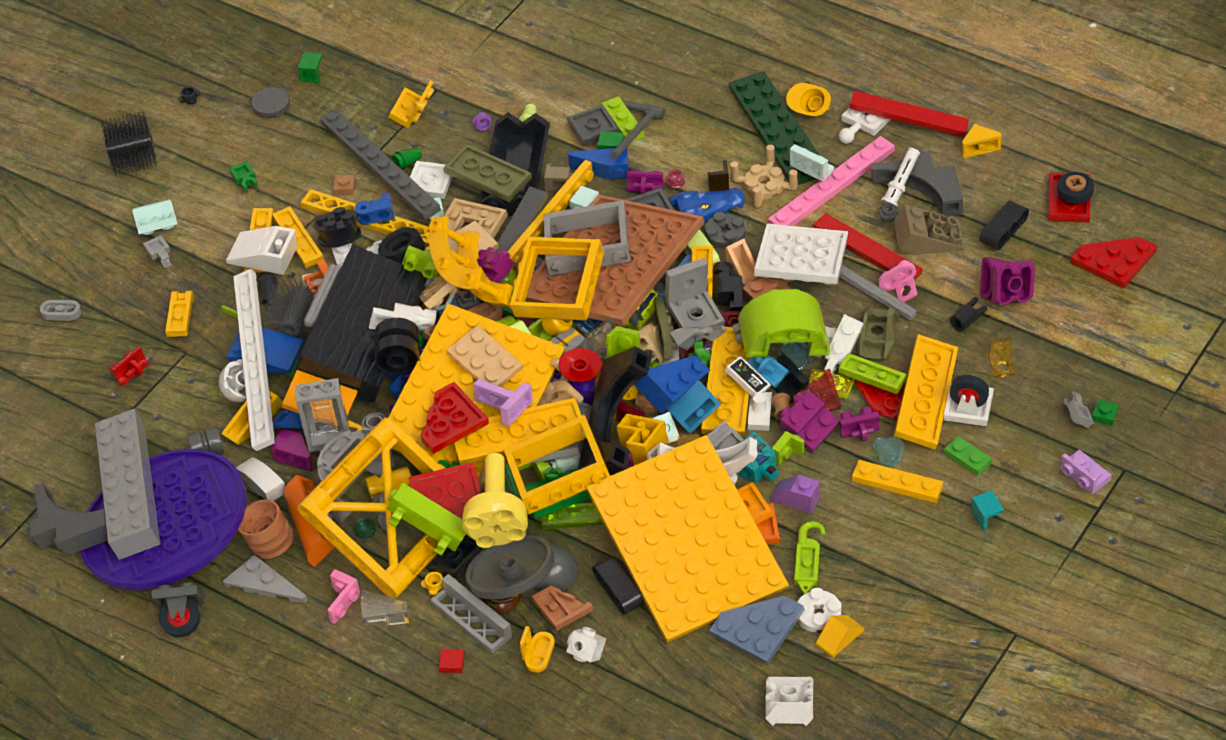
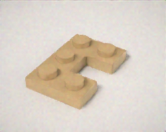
(486, 216)

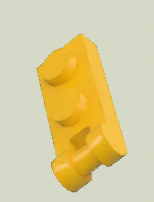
(179, 313)

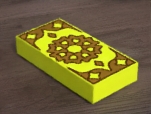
(842, 383)

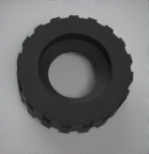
(400, 238)

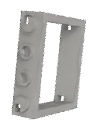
(585, 218)

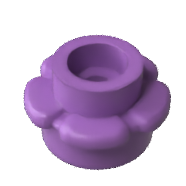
(482, 126)

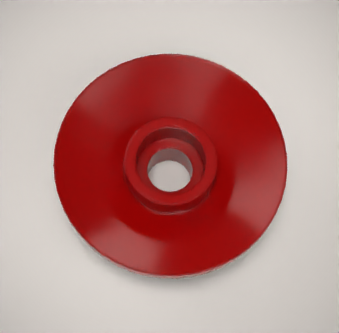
(580, 365)

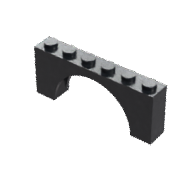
(615, 379)

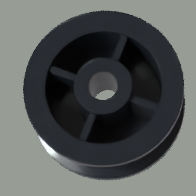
(337, 228)

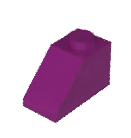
(291, 450)

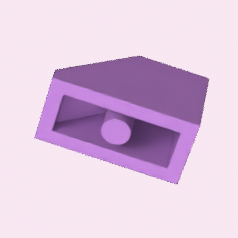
(798, 493)

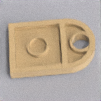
(435, 291)

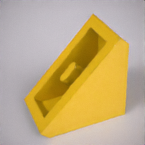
(980, 141)
(838, 634)

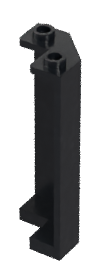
(522, 146)

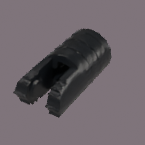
(966, 315)

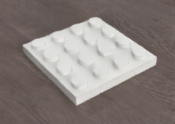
(801, 253)

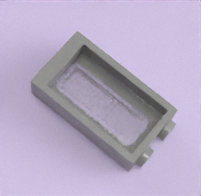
(321, 412)

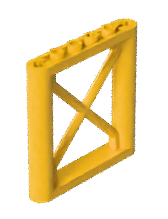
(320, 503)

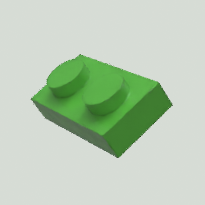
(967, 456)

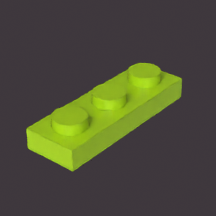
(621, 116)
(872, 373)

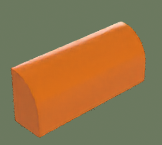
(313, 542)

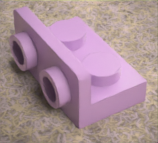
(1084, 471)

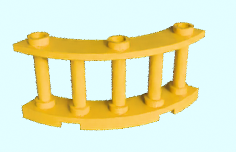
(462, 267)

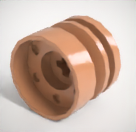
(266, 529)

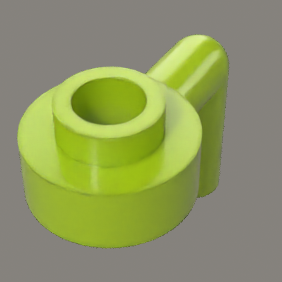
(539, 468)

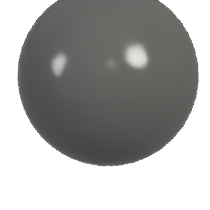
(562, 572)

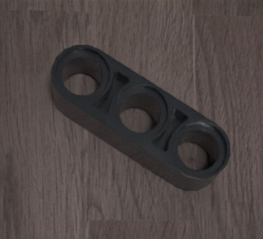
(1004, 225)
(618, 585)

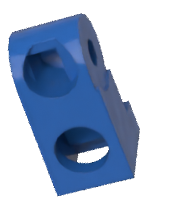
(375, 210)

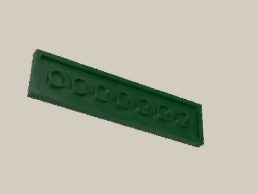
(772, 120)

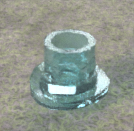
(889, 450)

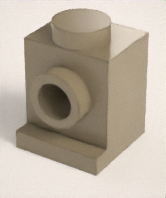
(556, 177)

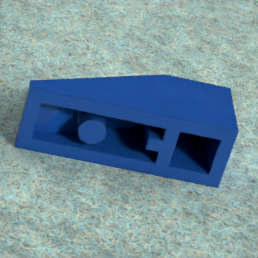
(602, 163)

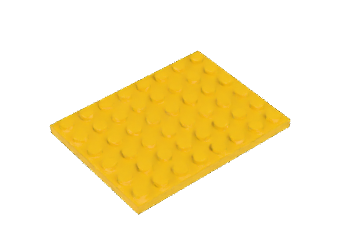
(439, 370)
(687, 538)

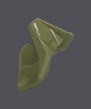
(877, 346)

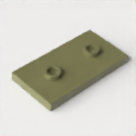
(487, 172)

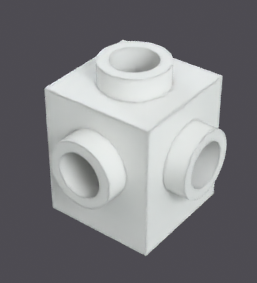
(586, 645)

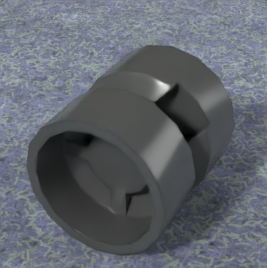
(208, 441)

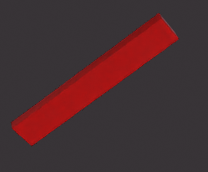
(909, 113)
(864, 246)

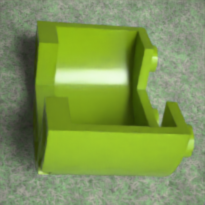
(783, 318)

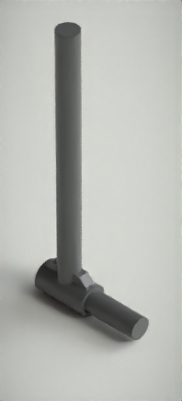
(650, 112)

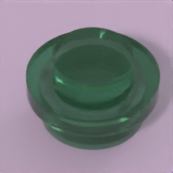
(364, 528)

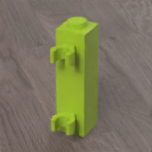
(427, 517)

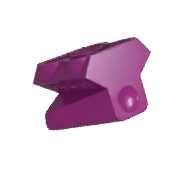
(1007, 280)

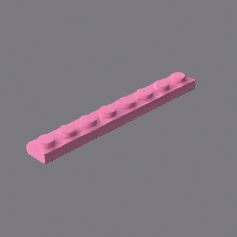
(835, 182)

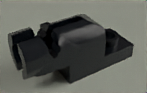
(727, 286)

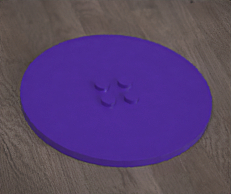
(197, 511)

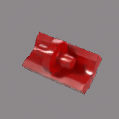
(129, 366)

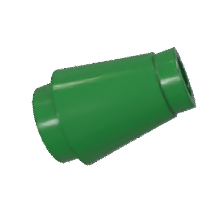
(406, 157)

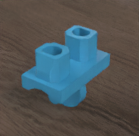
(769, 369)

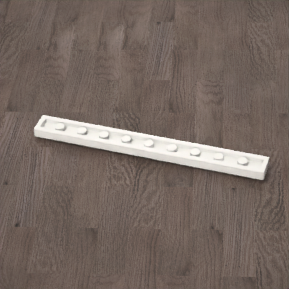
(253, 360)

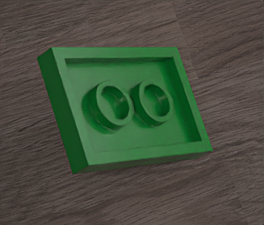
(549, 477)

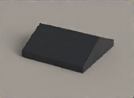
(454, 561)

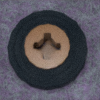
(1075, 187)

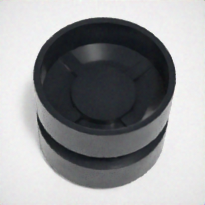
(396, 345)

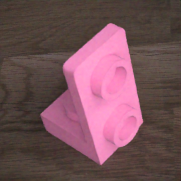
(348, 590)

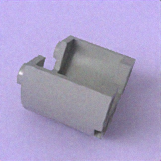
(336, 451)

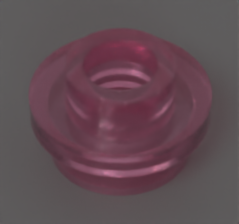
(675, 179)

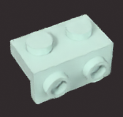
(154, 217)

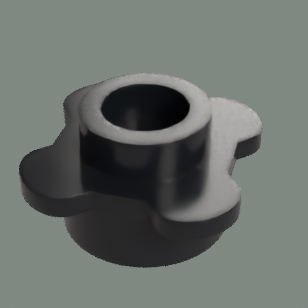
(189, 95)

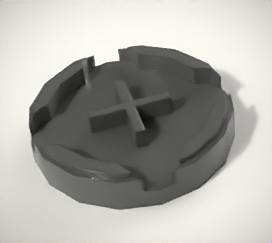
(270, 102)

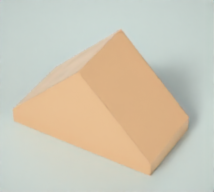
(742, 260)

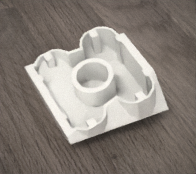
(789, 700)

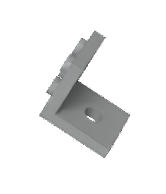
(691, 296)

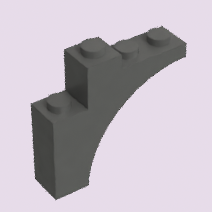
(936, 183)
(64, 528)

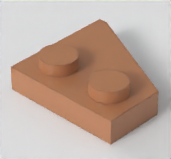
(560, 607)

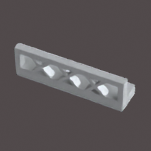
(475, 607)

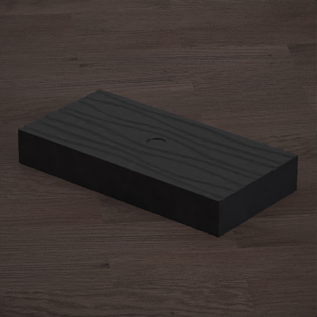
(341, 337)

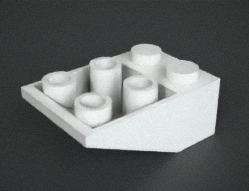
(264, 249)

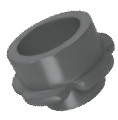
(888, 213)

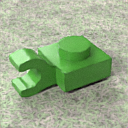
(702, 354)

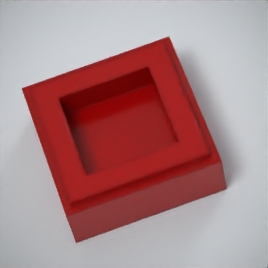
(452, 660)

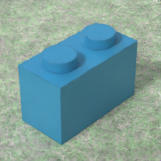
(694, 406)

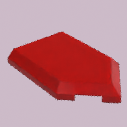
(880, 400)

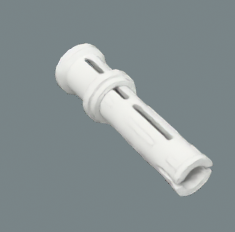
(899, 188)

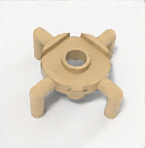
(768, 173)
(559, 389)

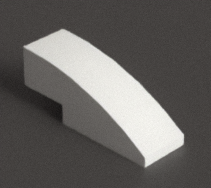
(261, 479)

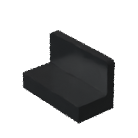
(793, 381)

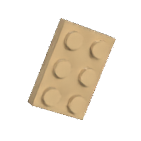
(484, 358)

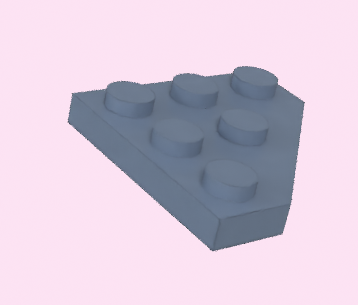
(758, 627)

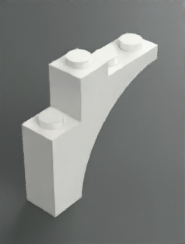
(733, 457)

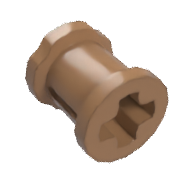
(780, 402)

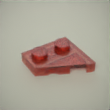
(825, 390)

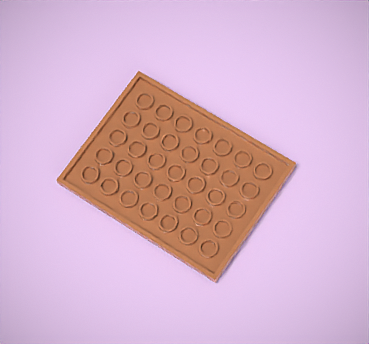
(655, 243)

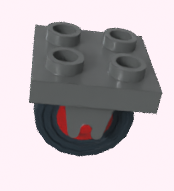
(179, 608)

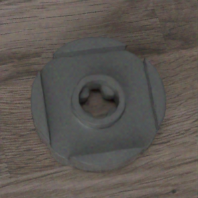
(723, 221)

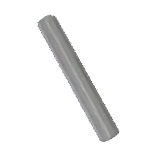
(321, 295)

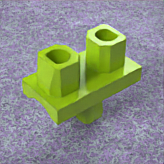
(420, 261)

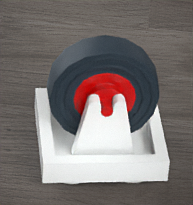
(969, 401)

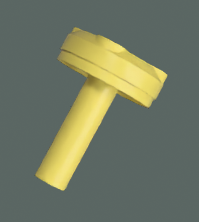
(495, 515)

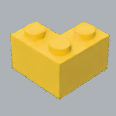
(641, 435)

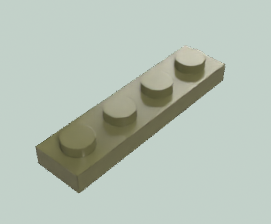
(663, 322)

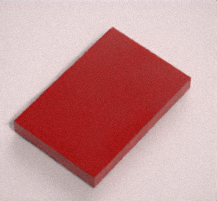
(1062, 211)

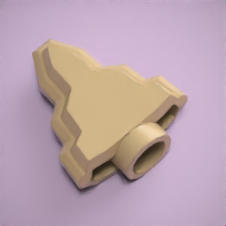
(651, 343)

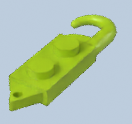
(807, 558)

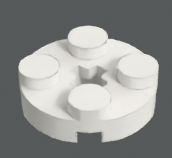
(818, 600)

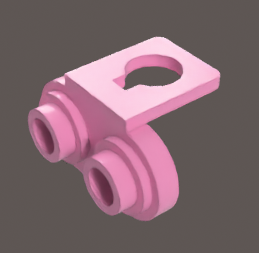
(899, 277)

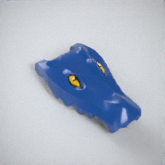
(708, 202)

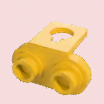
(537, 649)

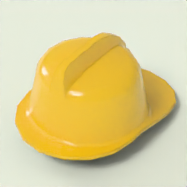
(808, 99)

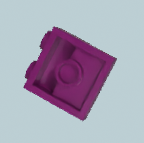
(495, 264)
(809, 420)

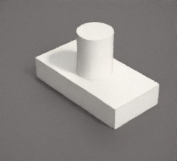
(760, 411)

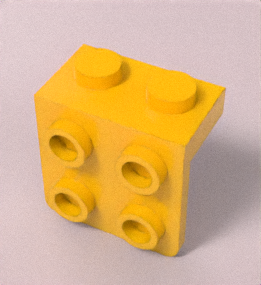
(408, 105)

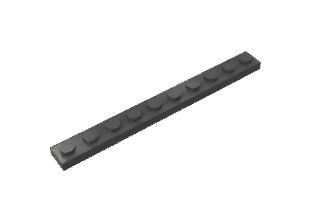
(380, 164)

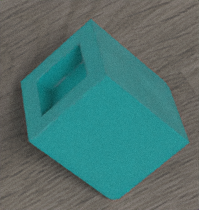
(984, 507)

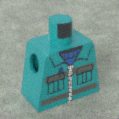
(763, 464)

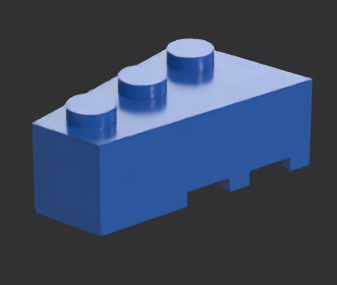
(670, 381)

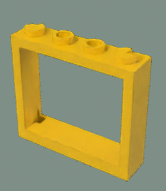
(557, 246)
(547, 443)

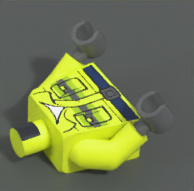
(646, 308)

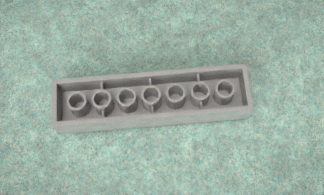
(127, 484)

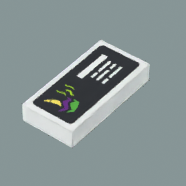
(747, 377)

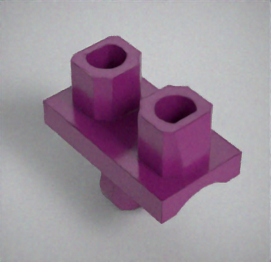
(644, 181)
(859, 425)

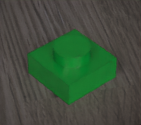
(1105, 412)

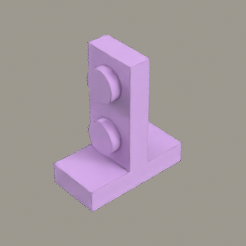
(509, 402)

